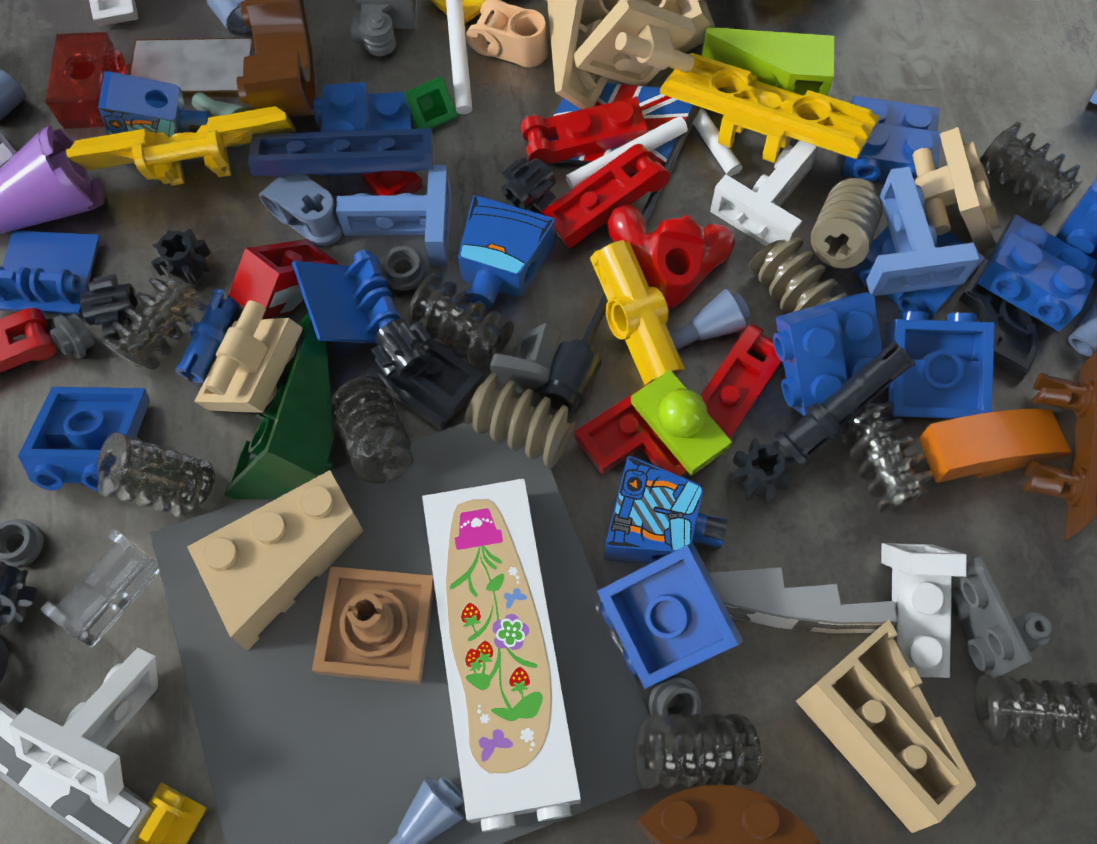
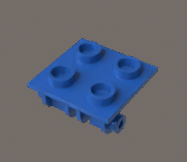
(47, 271)
(346, 300)

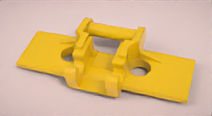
(771, 109)
(161, 156)

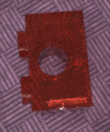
(78, 77)

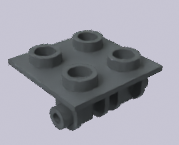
(995, 638)

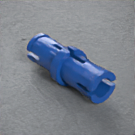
(207, 337)

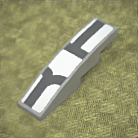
(762, 599)
(83, 814)

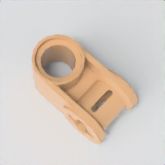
(513, 31)

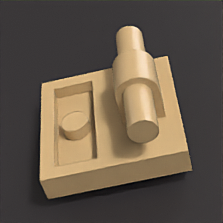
(636, 43)
(961, 182)
(249, 362)

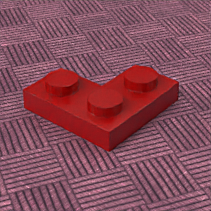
(622, 434)

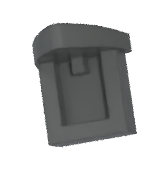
(530, 360)

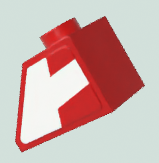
(269, 277)

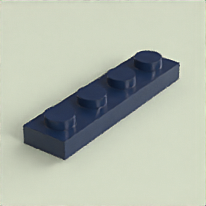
(341, 152)

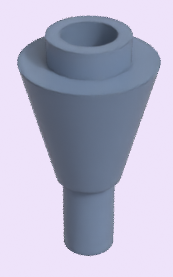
(719, 317)
(431, 812)

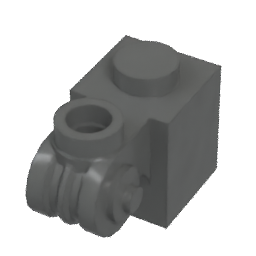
(377, 22)

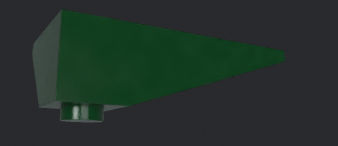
(295, 428)

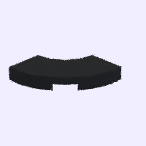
(1013, 328)

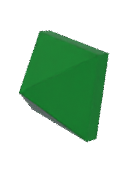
(430, 104)

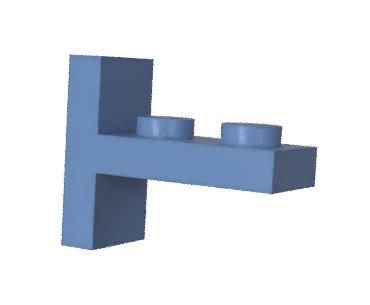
(403, 215)
(916, 260)

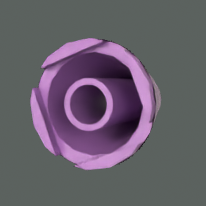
(45, 184)

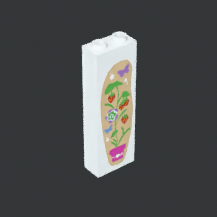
(499, 656)

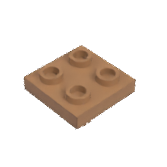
(374, 625)

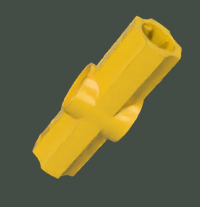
(636, 311)

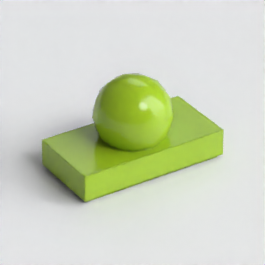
(681, 421)

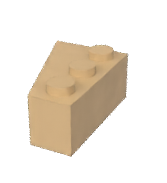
(273, 554)
(888, 732)

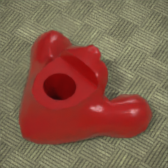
(676, 253)

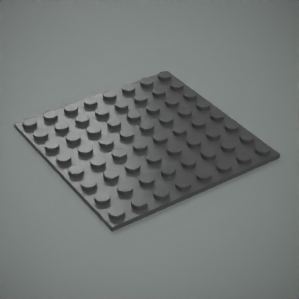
(345, 755)

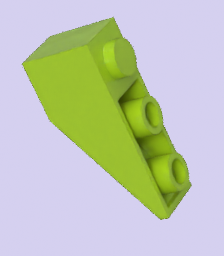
(777, 58)

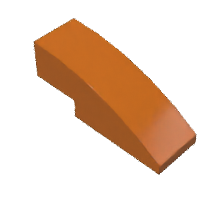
(992, 443)

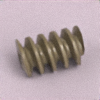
(847, 223)
(790, 277)
(519, 420)

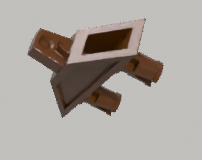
(1080, 483)

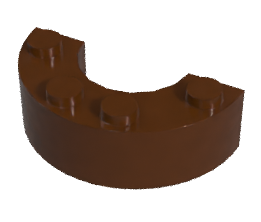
(284, 62)
(722, 817)

